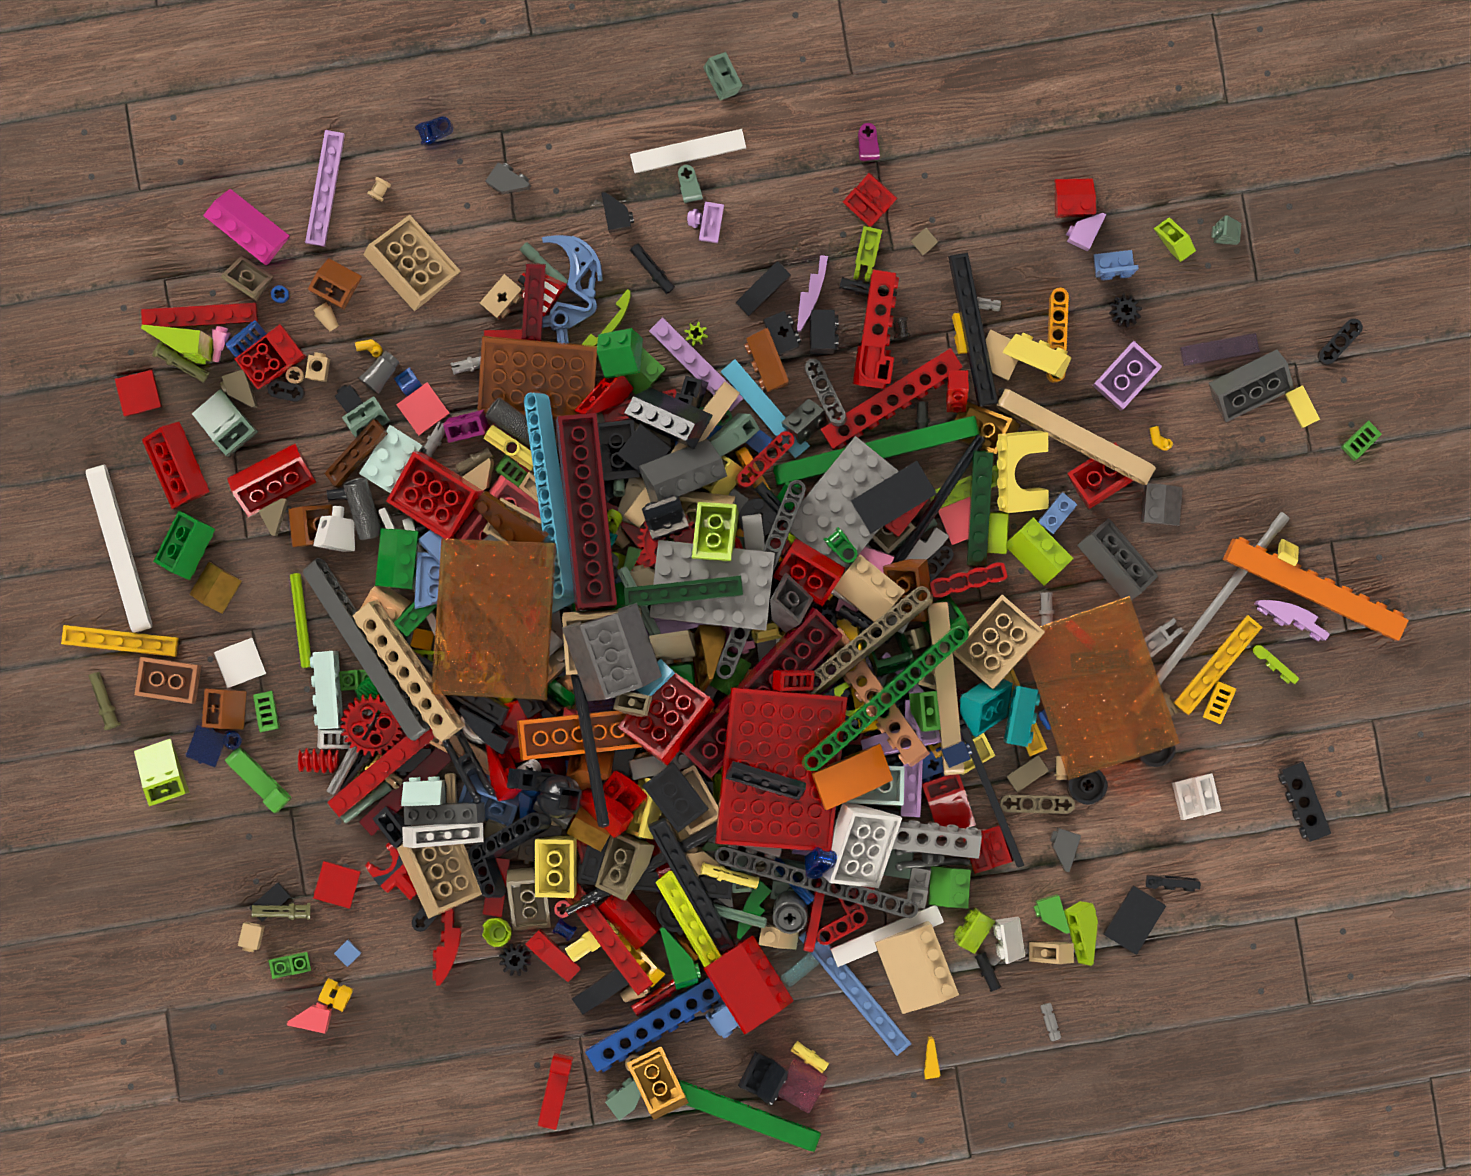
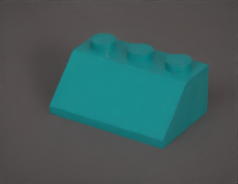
(985, 706)
(1021, 716)

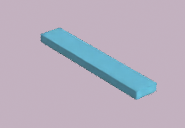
(760, 404)

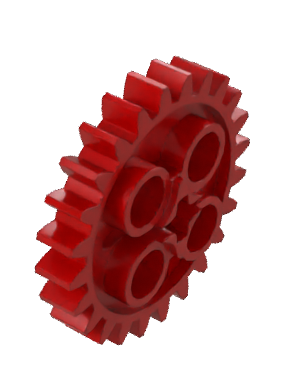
(650, 546)
(356, 717)

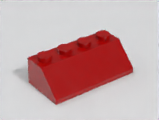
(175, 465)
(271, 480)

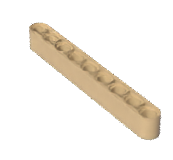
(717, 407)
(1076, 437)
(945, 684)

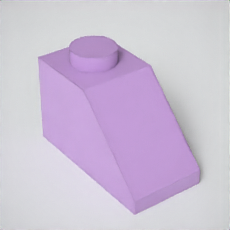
(1085, 231)

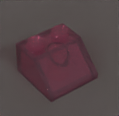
(802, 1085)

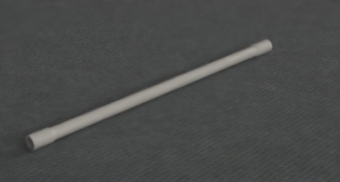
(1275, 528)

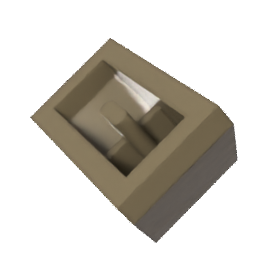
(273, 515)

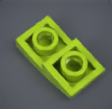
(998, 532)

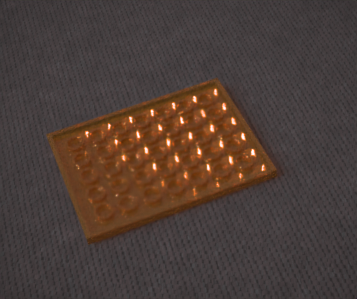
(493, 619)
(1100, 689)

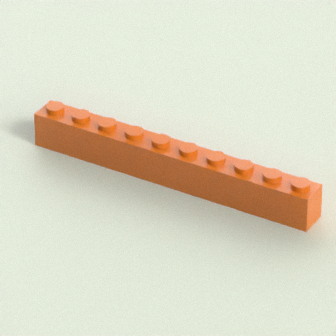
(1316, 589)

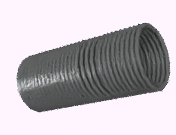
(509, 420)
(361, 504)

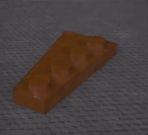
(507, 522)

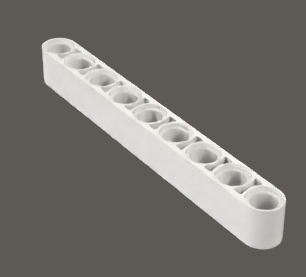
(119, 548)

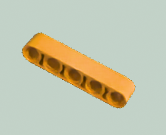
(1060, 326)

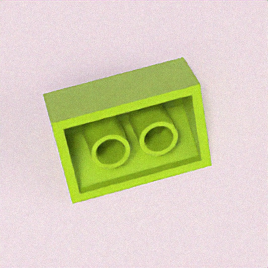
(1038, 551)

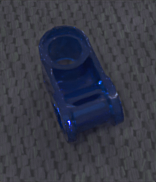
(432, 130)
(819, 862)

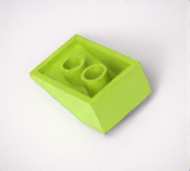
(715, 531)

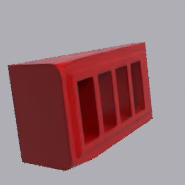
(781, 680)

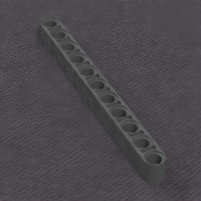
(775, 533)
(341, 612)
(842, 893)

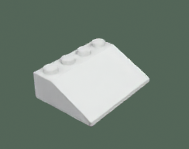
(862, 845)

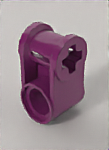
(868, 146)

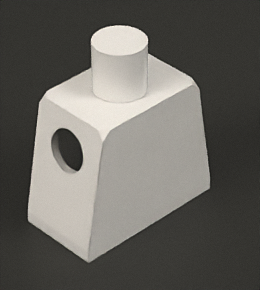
(335, 532)

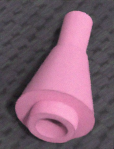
(220, 337)

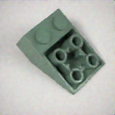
(224, 423)

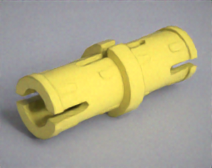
(809, 1057)

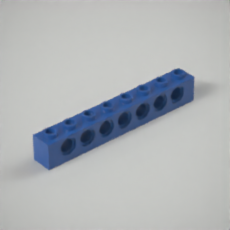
(596, 1052)

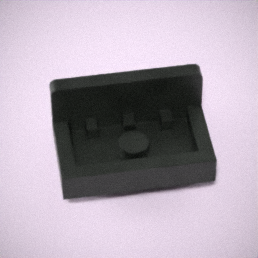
(805, 420)

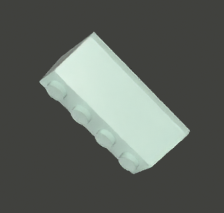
(327, 689)

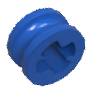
(279, 288)

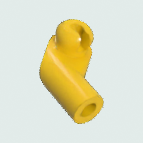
(371, 346)

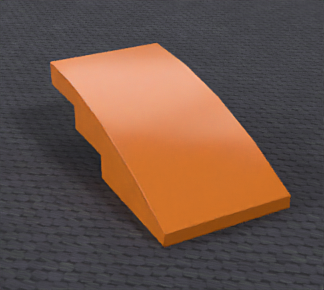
(852, 776)

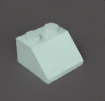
(423, 792)

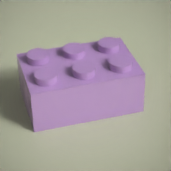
(1127, 376)

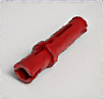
(638, 1007)

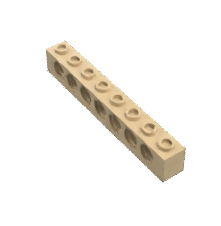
(417, 672)

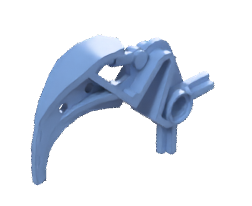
(572, 313)

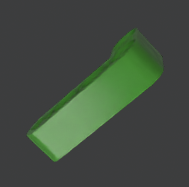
(258, 779)

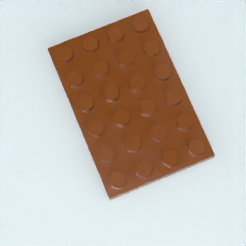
(521, 366)

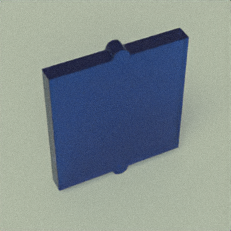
(205, 746)

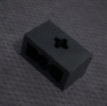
(774, 324)

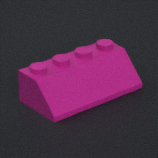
(246, 226)

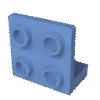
(1114, 264)

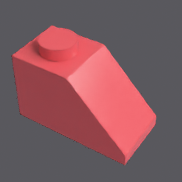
(313, 1018)

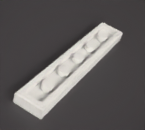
(688, 151)
(865, 943)

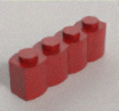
(972, 579)

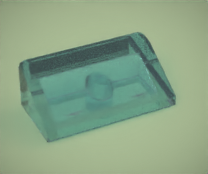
(800, 969)

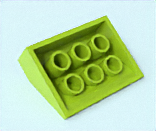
(191, 343)

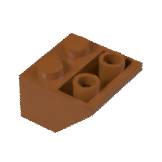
(334, 283)
(224, 709)
(578, 769)

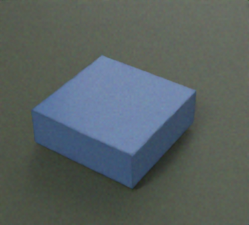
(347, 952)

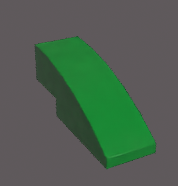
(753, 906)

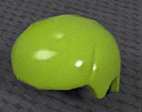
(496, 932)

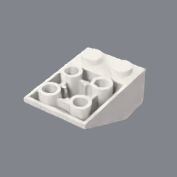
(1010, 939)

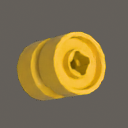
(341, 998)

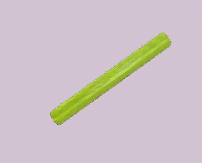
(300, 618)

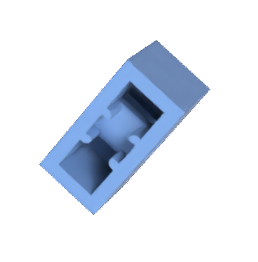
(1057, 513)

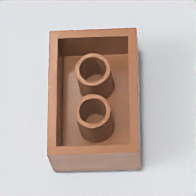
(168, 680)

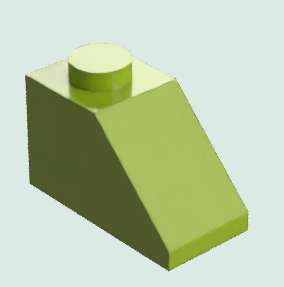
(1175, 239)

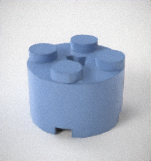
(722, 1020)

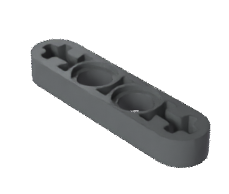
(826, 392)

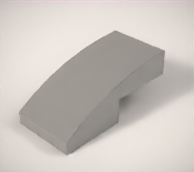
(919, 886)

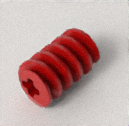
(318, 761)

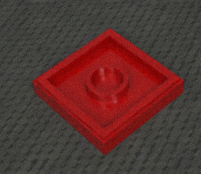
(138, 393)
(337, 884)

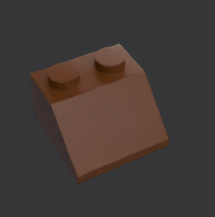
(305, 522)

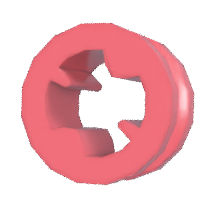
(558, 904)

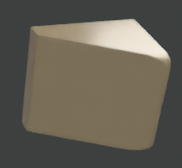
(924, 241)

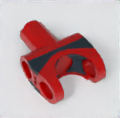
(393, 876)

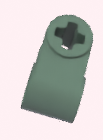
(689, 187)

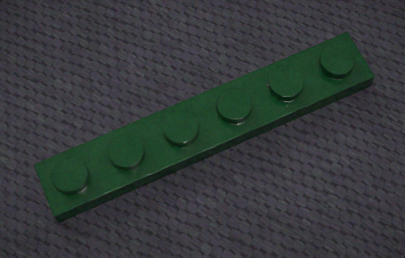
(979, 508)
(684, 591)

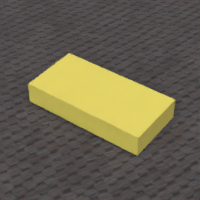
(1302, 406)
(1288, 552)

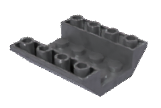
(612, 654)

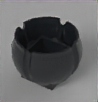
(551, 794)

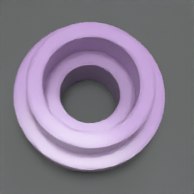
(694, 218)

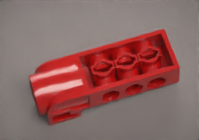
(872, 348)

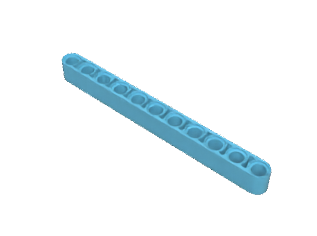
(549, 488)

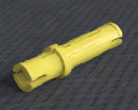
(721, 873)

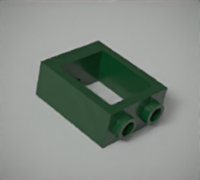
(893, 663)

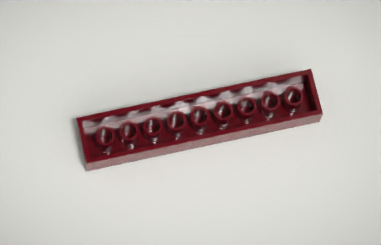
(586, 512)
(796, 650)

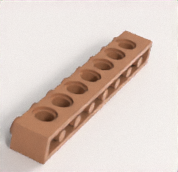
(917, 749)

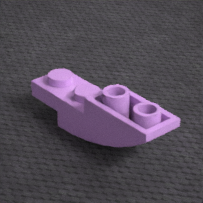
(1286, 613)
(926, 737)

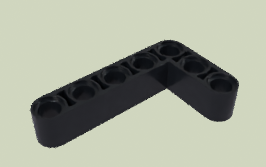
(484, 854)

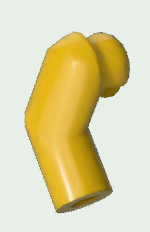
(1159, 441)

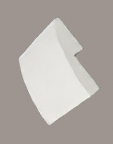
(239, 663)
(1196, 796)

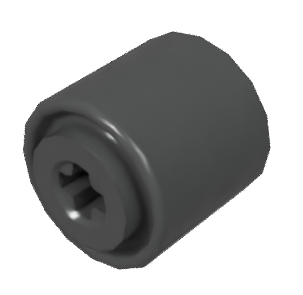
(787, 903)

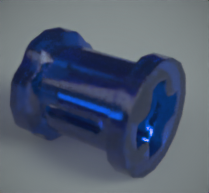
(229, 745)
(564, 929)

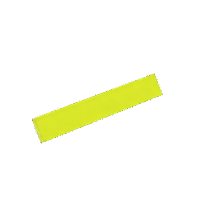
(688, 918)

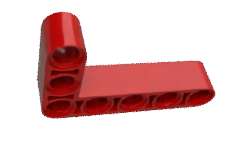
(847, 918)

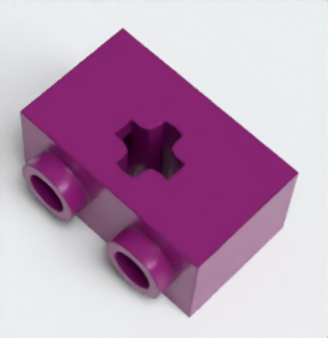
(466, 426)

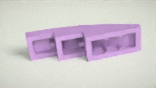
(808, 300)

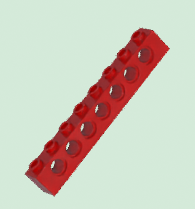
(946, 359)

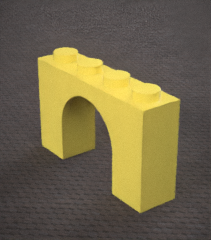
(1010, 450)

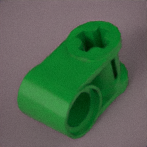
(840, 545)

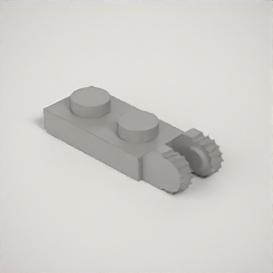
(1160, 639)

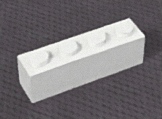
(442, 834)

